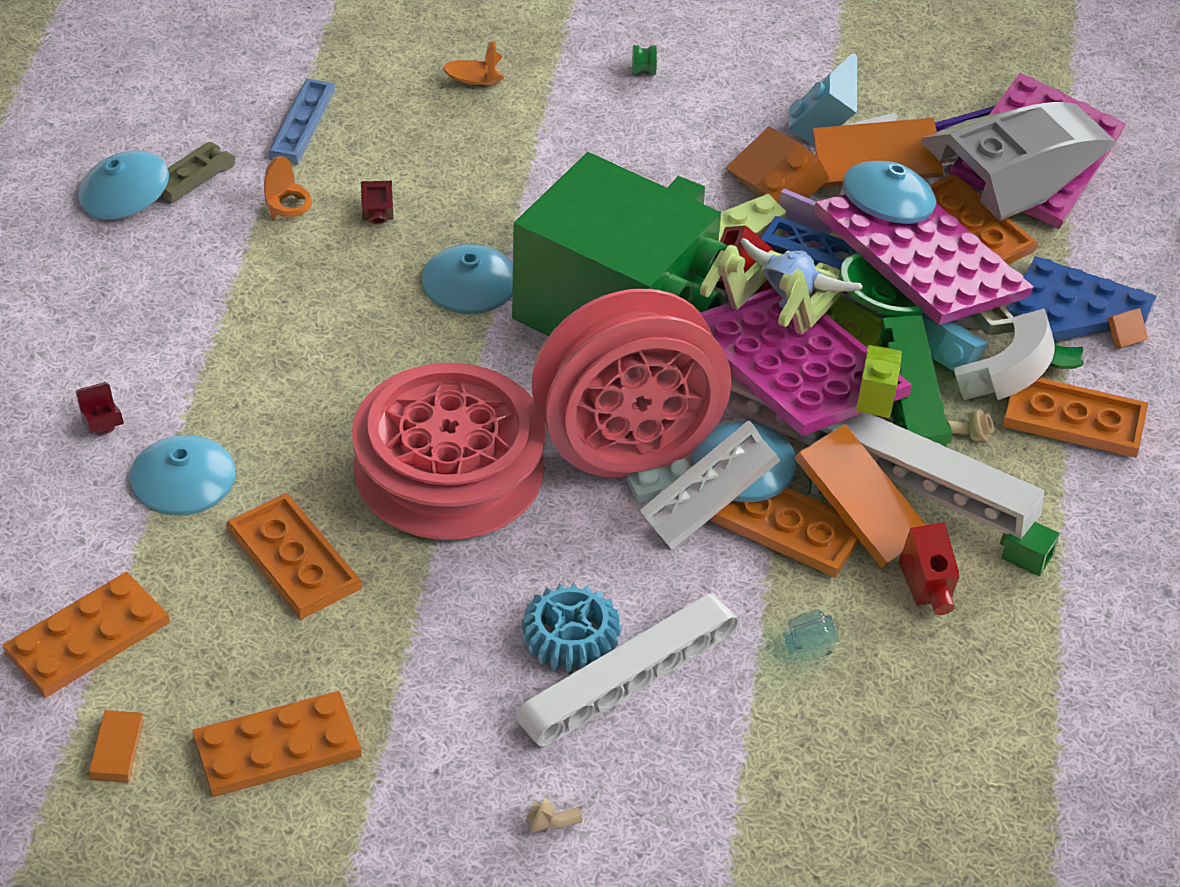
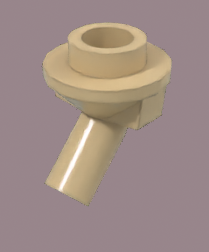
(978, 426)
(543, 816)

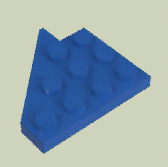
(1077, 300)

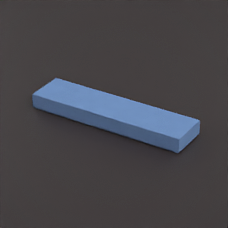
(302, 120)

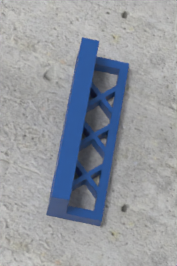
(805, 234)

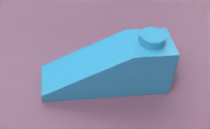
(952, 343)

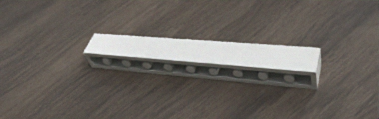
(921, 466)

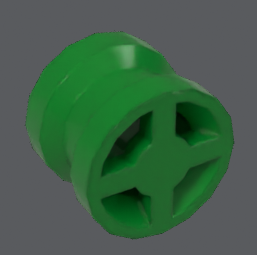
(644, 59)

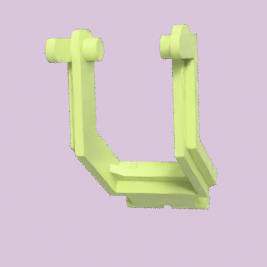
(741, 286)

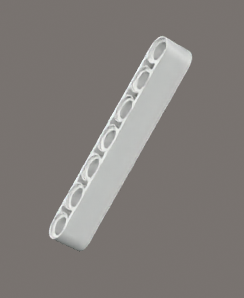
(626, 670)

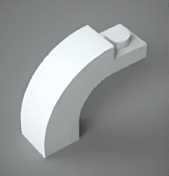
(1016, 365)

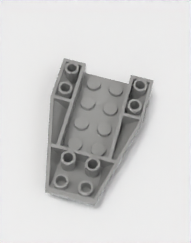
(1024, 152)

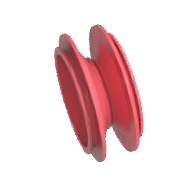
(630, 382)
(448, 450)

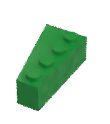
(923, 409)

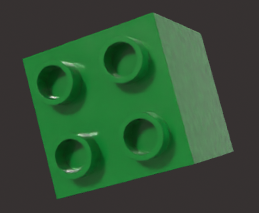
(606, 235)

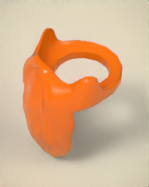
(476, 72)
(279, 185)

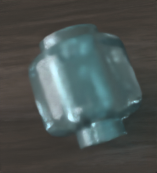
(811, 635)

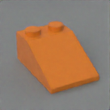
(778, 163)

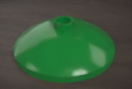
(877, 291)

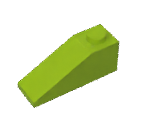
(879, 381)

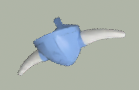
(777, 266)

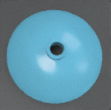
(123, 184)
(889, 192)
(468, 278)
(182, 475)
(775, 479)

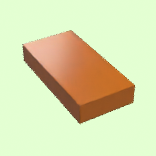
(116, 746)

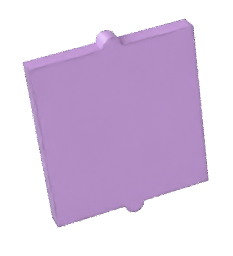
(800, 210)

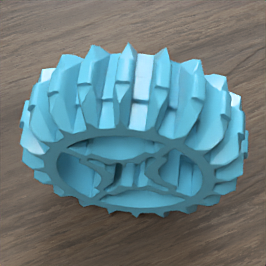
(572, 636)

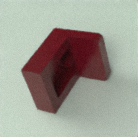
(377, 201)
(98, 408)

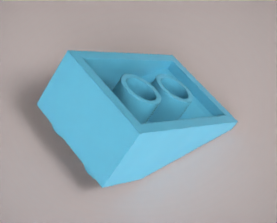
(828, 102)

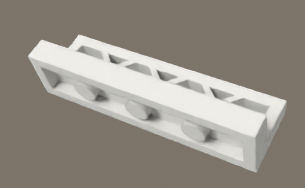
(711, 486)

